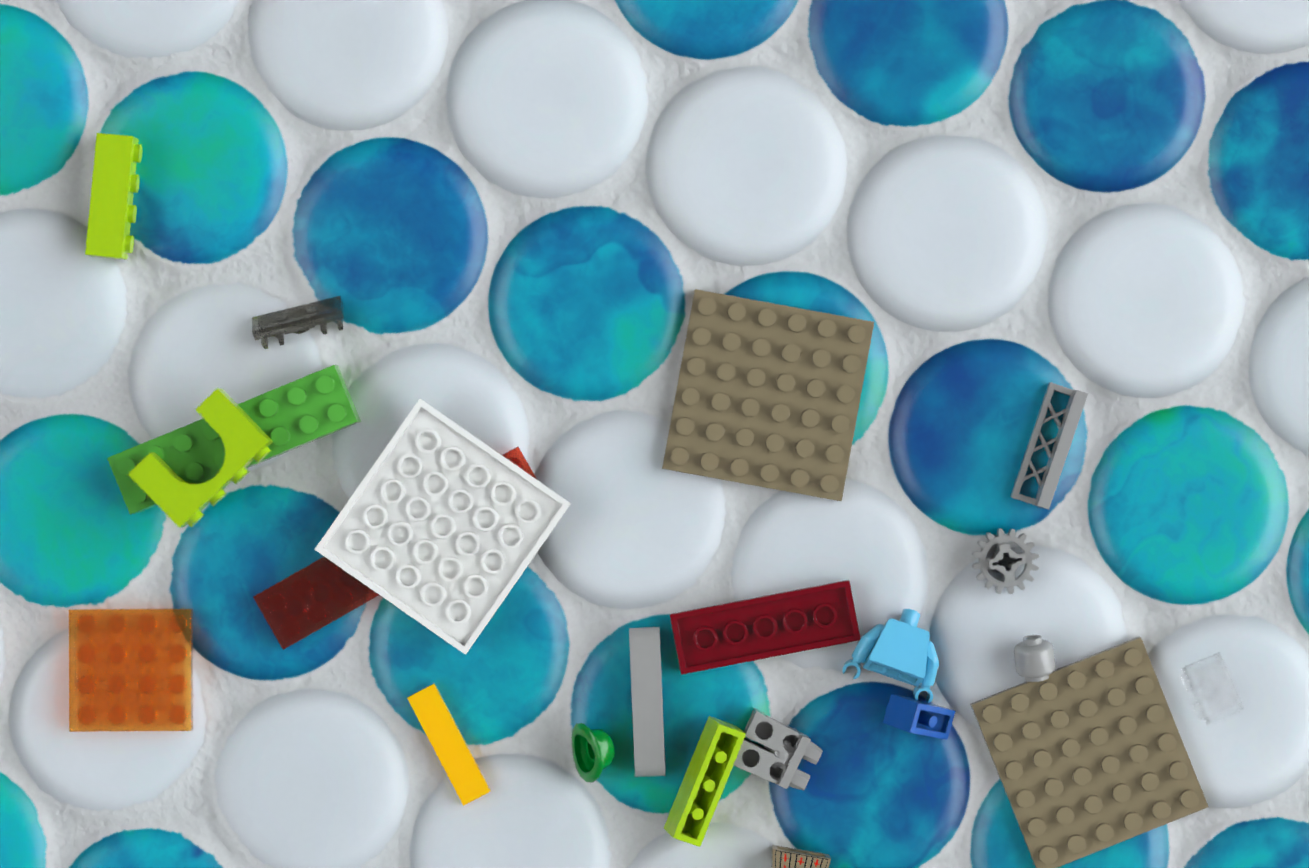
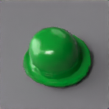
(591, 751)

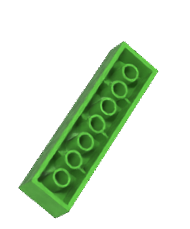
(287, 415)

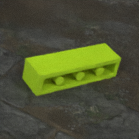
(112, 196)
(704, 781)

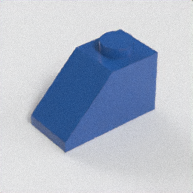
(919, 717)

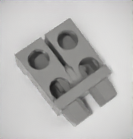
(784, 753)

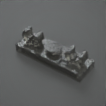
(298, 320)

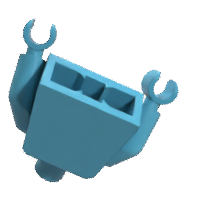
(899, 652)

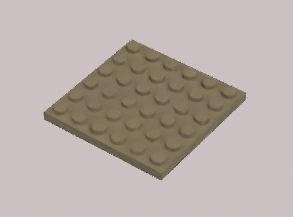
(768, 395)
(1089, 755)

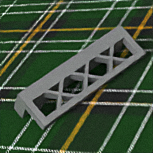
(1060, 448)

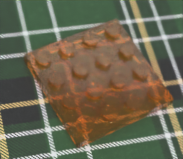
(131, 669)

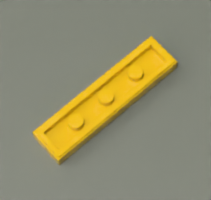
(449, 744)

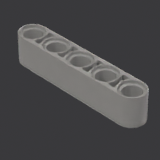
(647, 701)

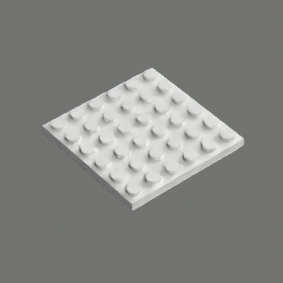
(442, 526)

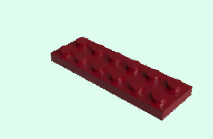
(765, 627)

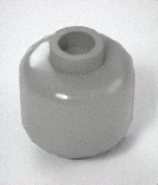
(1034, 658)

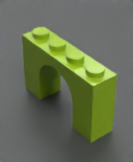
(243, 444)

